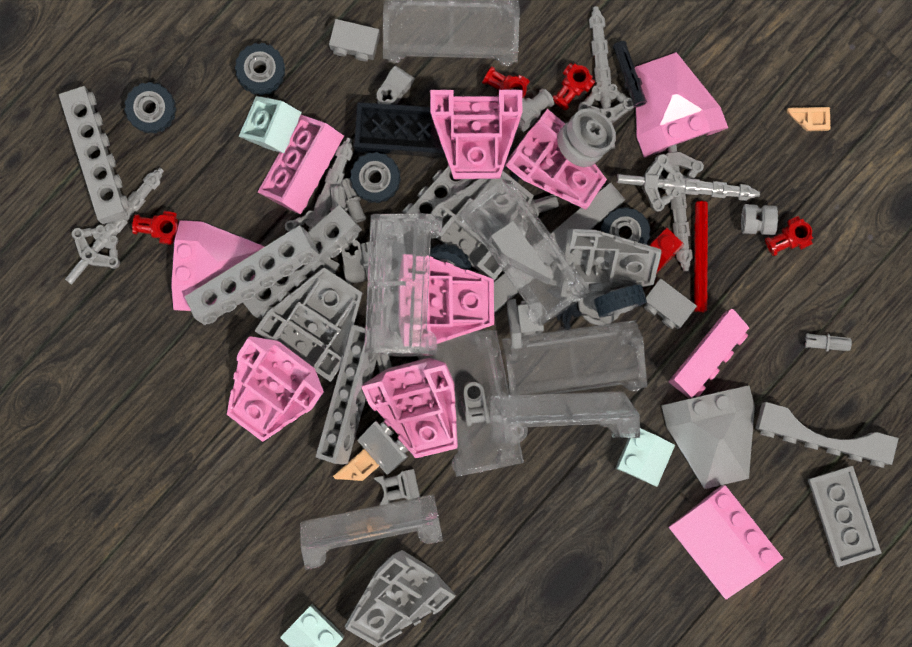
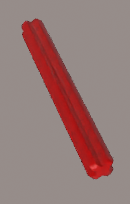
(701, 256)

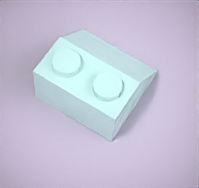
(270, 124)
(645, 457)
(312, 630)

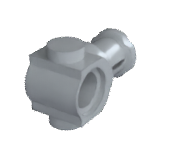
(532, 107)

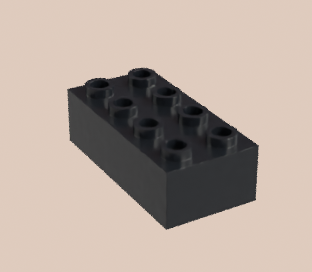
(396, 130)

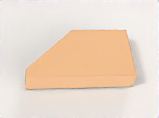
(811, 118)
(358, 467)

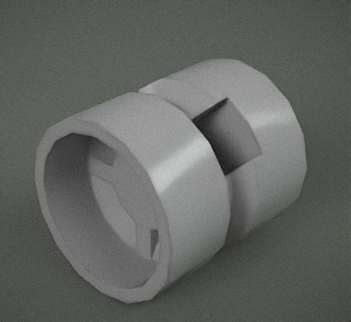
(767, 219)

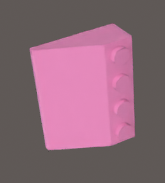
(725, 542)

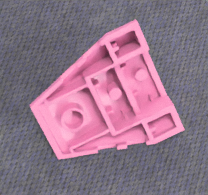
(675, 106)
(476, 131)
(544, 166)
(202, 255)
(458, 301)
(271, 387)
(417, 404)

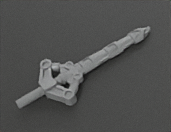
(604, 90)
(675, 185)
(324, 200)
(679, 204)
(106, 235)

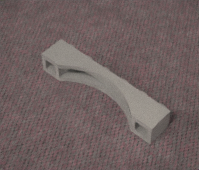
(780, 421)

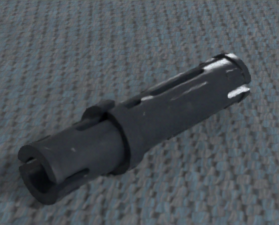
(633, 83)

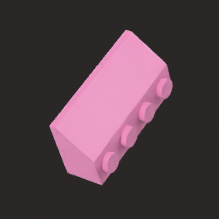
(302, 164)
(709, 354)

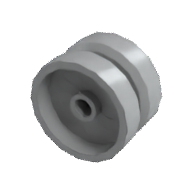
(586, 137)

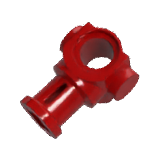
(502, 82)
(572, 86)
(155, 226)
(789, 238)

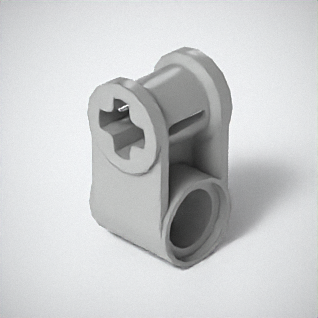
(396, 85)
(353, 264)
(476, 406)

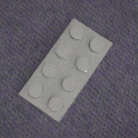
(844, 516)

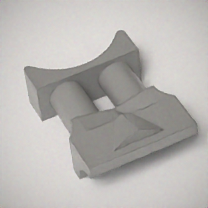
(407, 486)

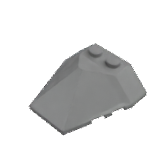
(455, 234)
(610, 260)
(315, 321)
(714, 434)
(396, 597)

